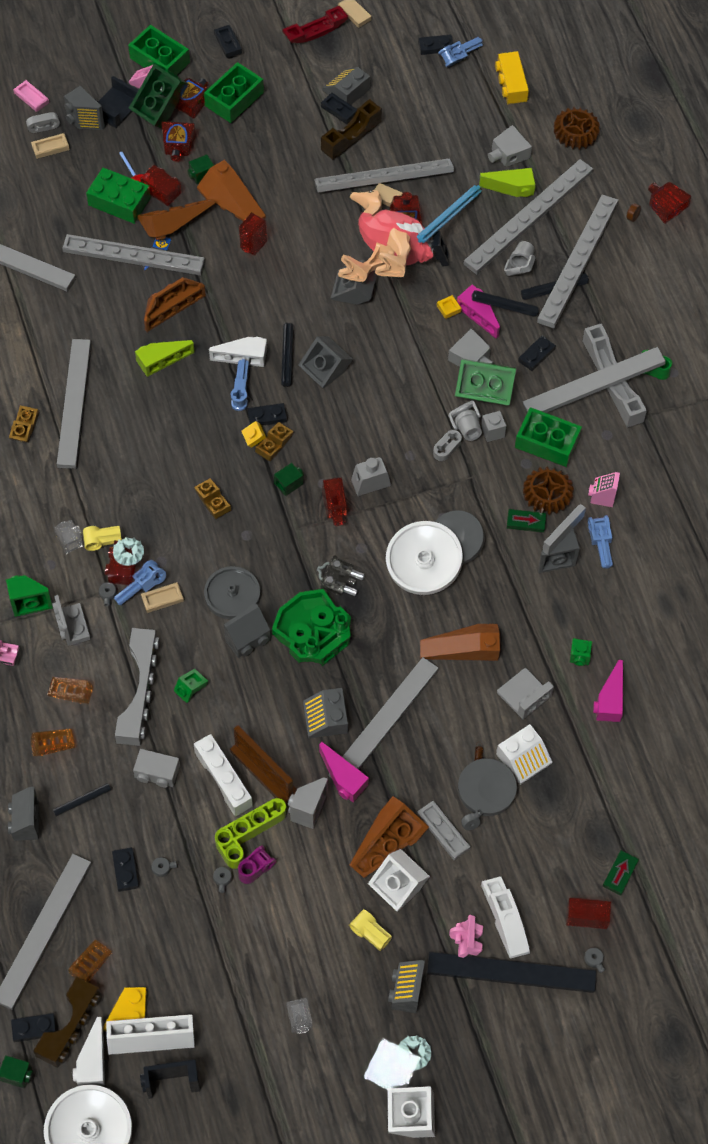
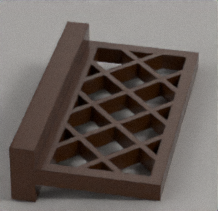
(262, 766)

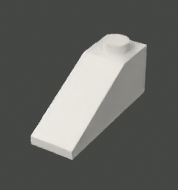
(249, 348)
(90, 1062)

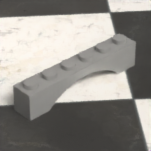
(626, 400)
(130, 723)

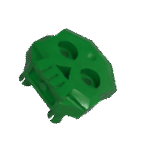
(302, 616)

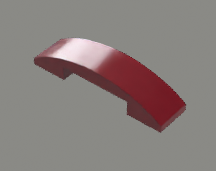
(317, 28)

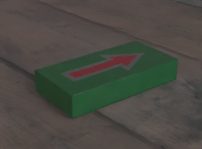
(526, 520)
(620, 872)

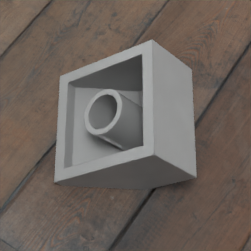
(308, 802)

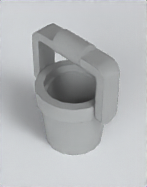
(521, 259)
(467, 420)

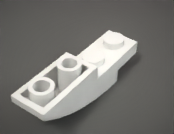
(507, 917)

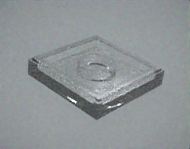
(392, 1065)

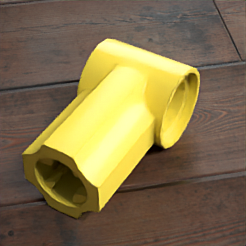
(96, 538)
(365, 926)

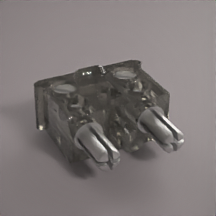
(338, 576)

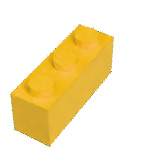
(512, 77)

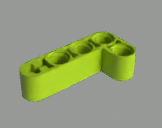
(253, 829)

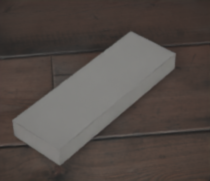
(563, 529)
(443, 830)

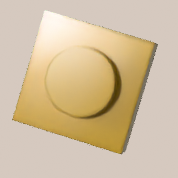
(448, 307)
(253, 434)

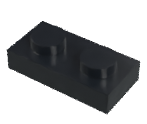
(228, 41)
(434, 44)
(339, 108)
(441, 250)
(537, 353)
(267, 414)
(125, 869)
(32, 1027)

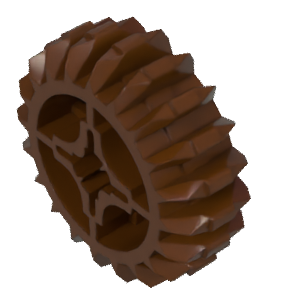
(575, 132)
(557, 486)

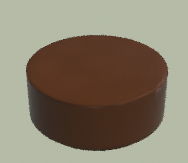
(633, 212)

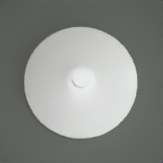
(424, 557)
(88, 1117)

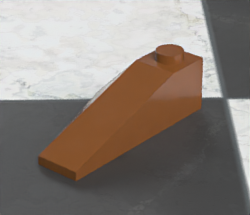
(228, 191)
(161, 223)
(467, 643)
(392, 830)

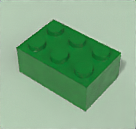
(158, 48)
(234, 92)
(118, 195)
(485, 381)
(548, 437)

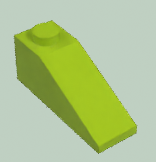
(510, 182)
(161, 355)

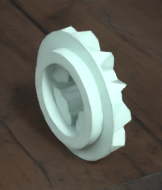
(127, 558)
(424, 1049)

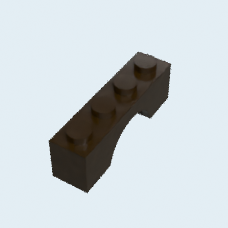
(365, 119)
(54, 1045)

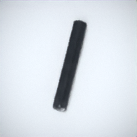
(547, 288)
(504, 303)
(287, 354)

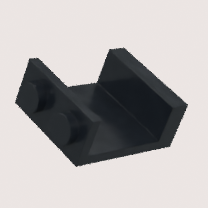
(117, 101)
(168, 1071)

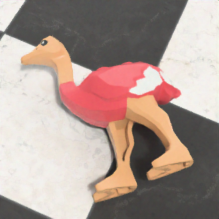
(389, 236)

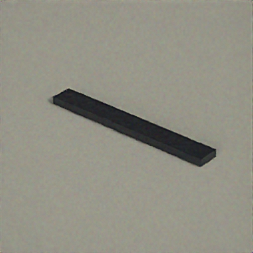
(511, 972)

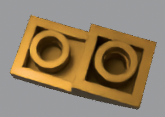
(24, 424)
(274, 442)
(212, 498)

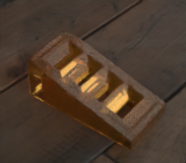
(82, 693)
(53, 747)
(73, 970)

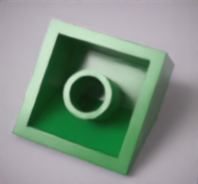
(27, 595)

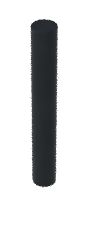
(81, 799)

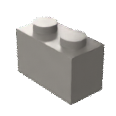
(156, 768)

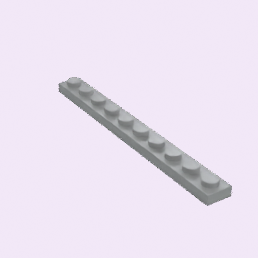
(528, 216)
(577, 261)

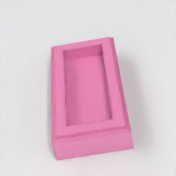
(31, 96)

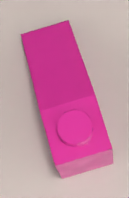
(478, 312)
(610, 699)
(347, 778)

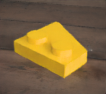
(129, 1005)

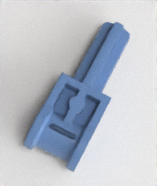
(458, 51)
(239, 392)
(601, 535)
(144, 579)

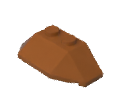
(171, 301)

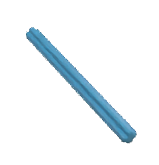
(448, 214)

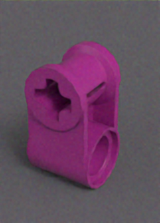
(258, 863)

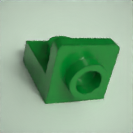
(580, 652)
(189, 684)

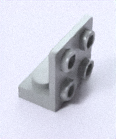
(71, 622)
(525, 693)

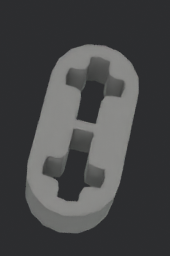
(43, 122)
(449, 447)

